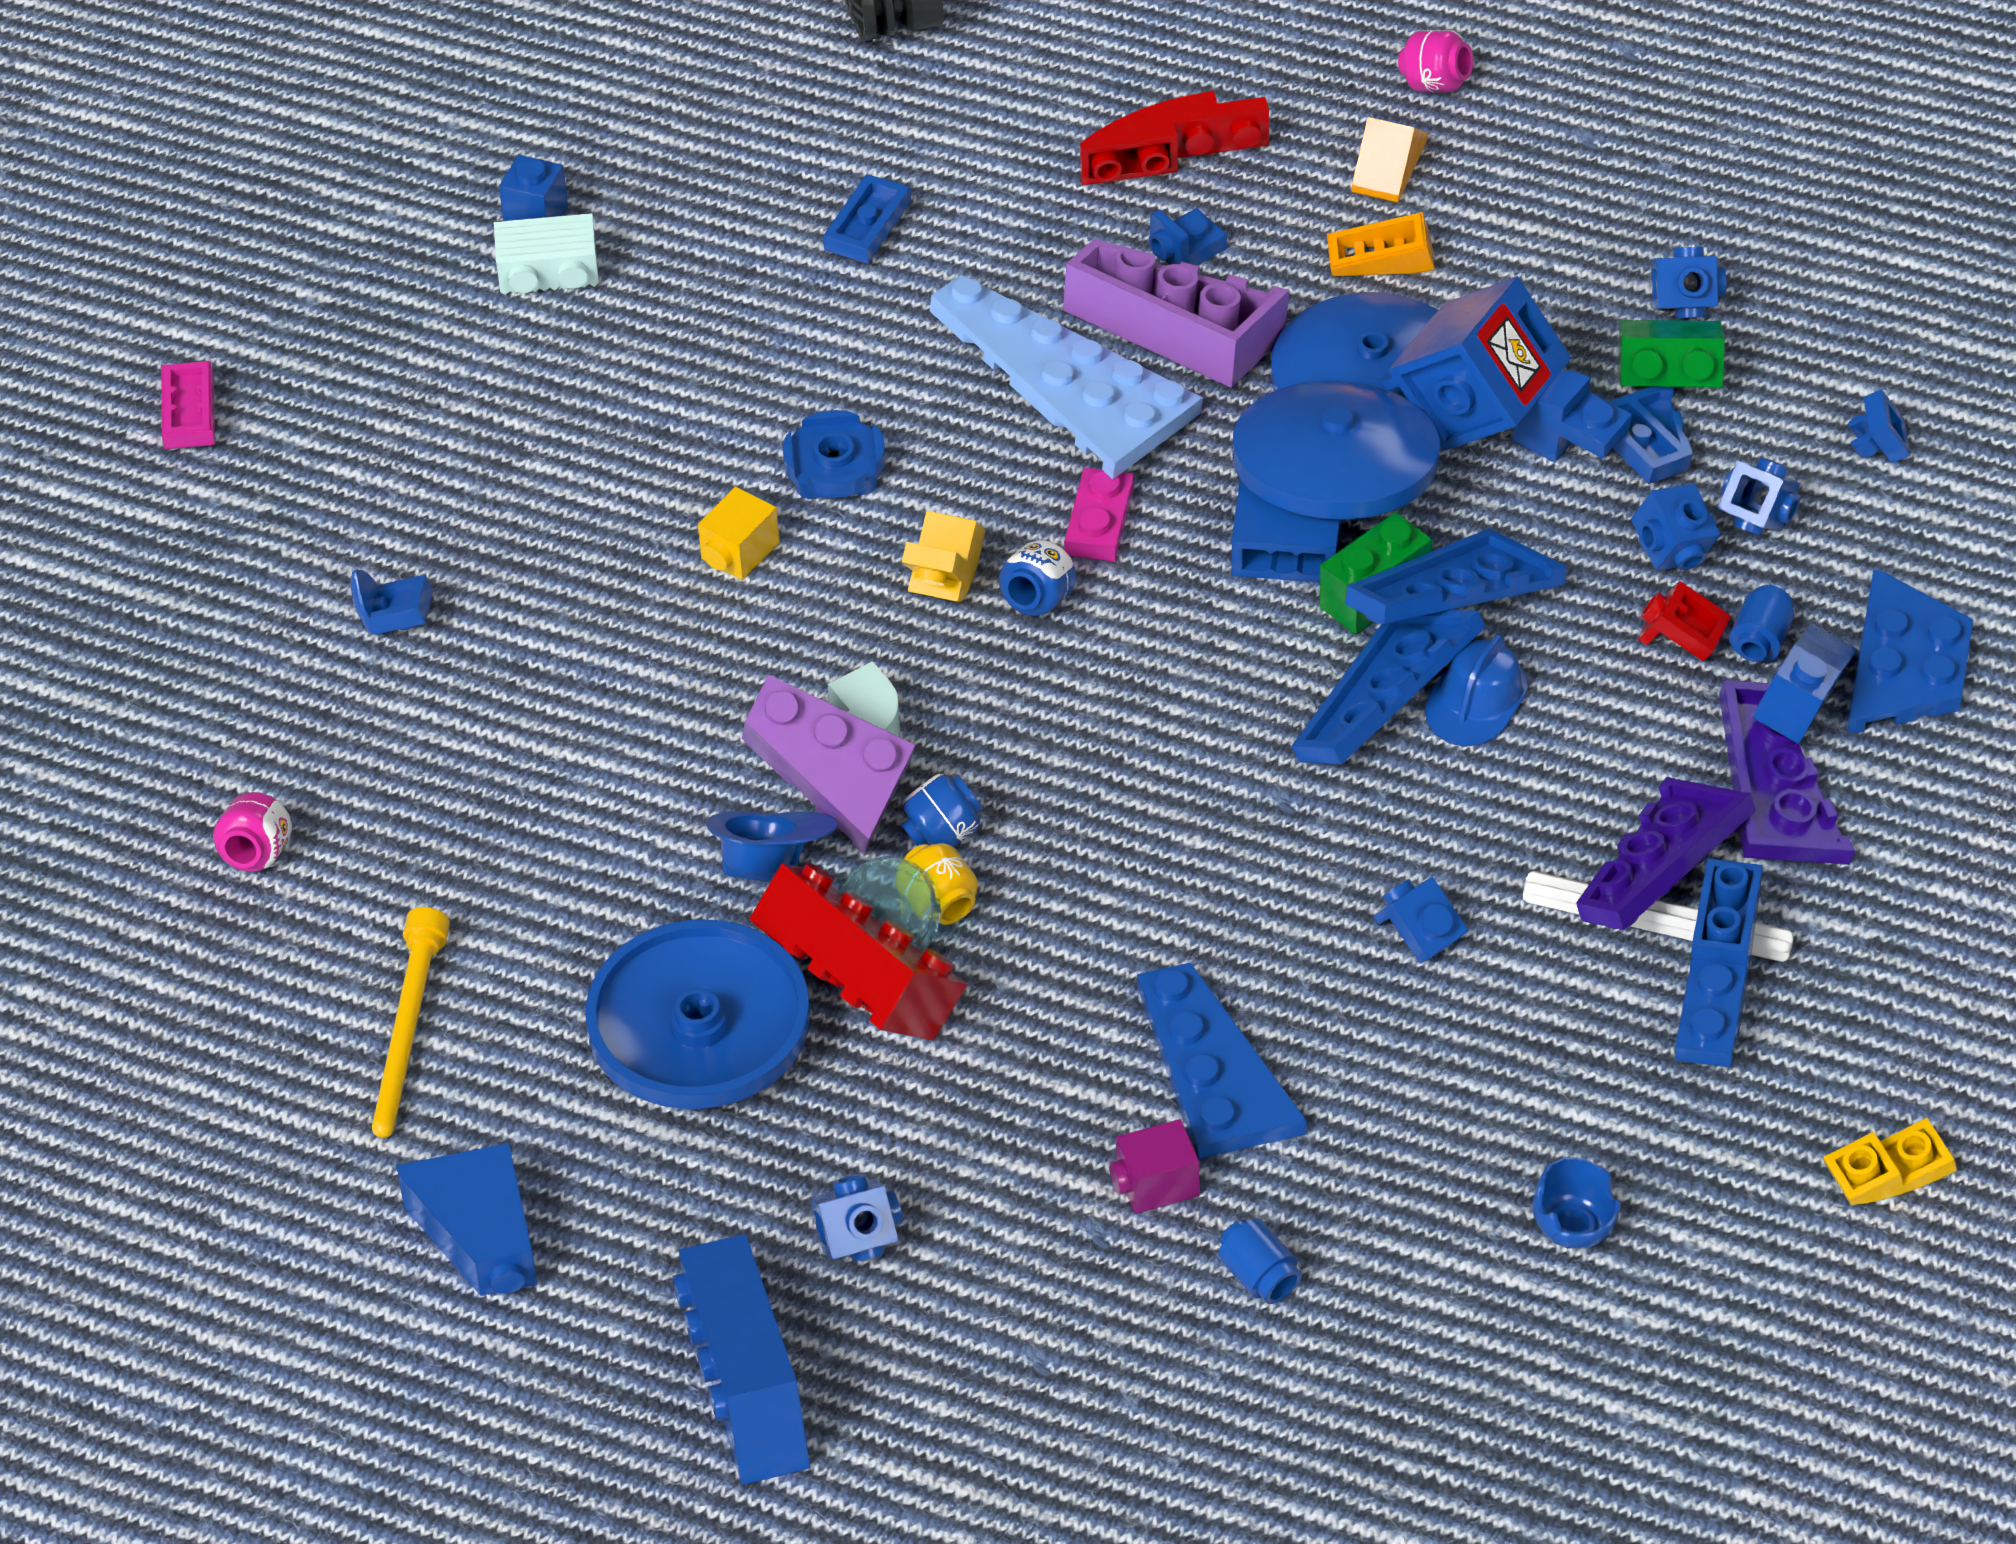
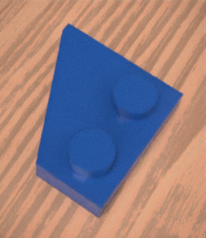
(1655, 437)

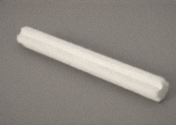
(1660, 917)

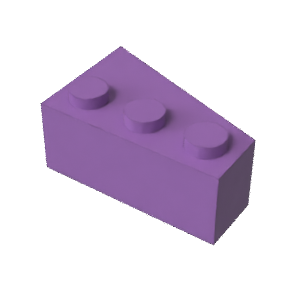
(828, 756)

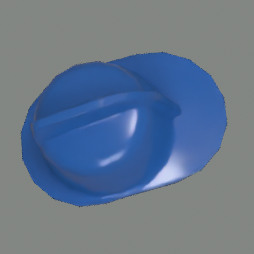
(1477, 694)
(760, 842)

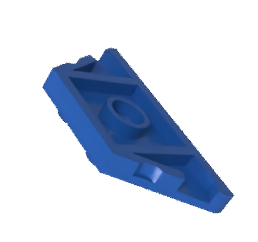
(1908, 656)

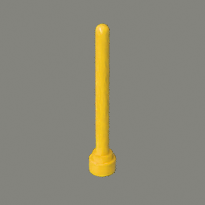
(425, 934)

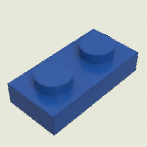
(867, 218)

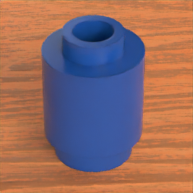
(1762, 624)
(1259, 1260)

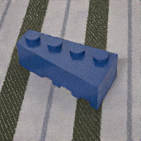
(742, 1358)

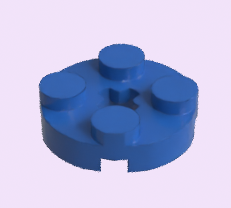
(851, 473)

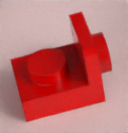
(1684, 619)

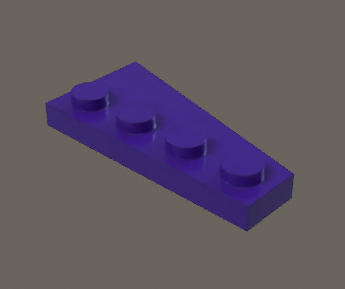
(1790, 810)
(1667, 845)

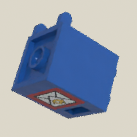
(1480, 363)

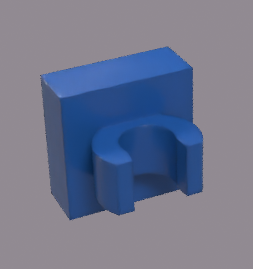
(1880, 429)

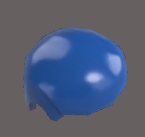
(1575, 1203)

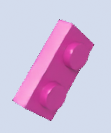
(1099, 515)

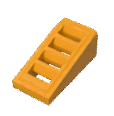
(1407, 253)

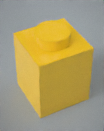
(738, 533)

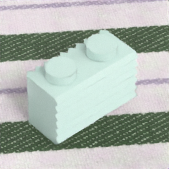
(546, 253)

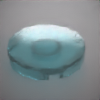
(899, 894)

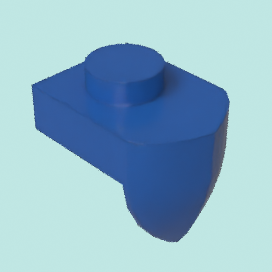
(391, 604)

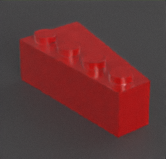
(855, 951)

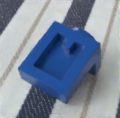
(1187, 239)

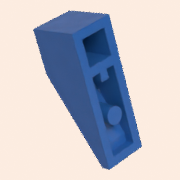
(1804, 682)

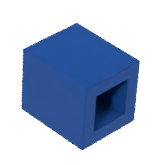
(533, 190)

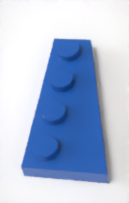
(1453, 577)
(1382, 680)
(1214, 1071)

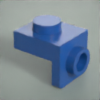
(1422, 917)

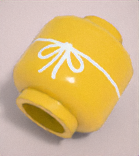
(952, 878)

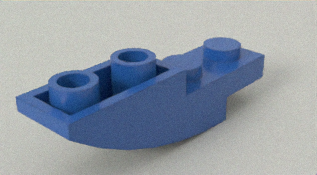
(1719, 963)

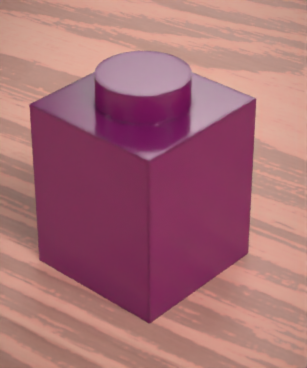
(1155, 1167)

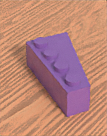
(1174, 310)

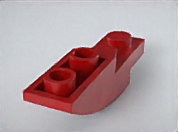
(1159, 134)

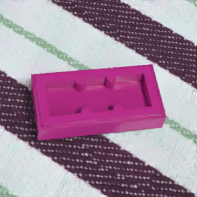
(187, 405)

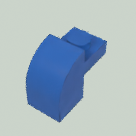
(1571, 415)

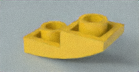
(1887, 1168)

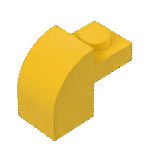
(945, 556)

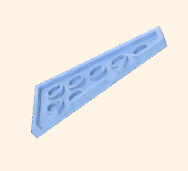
(1071, 380)

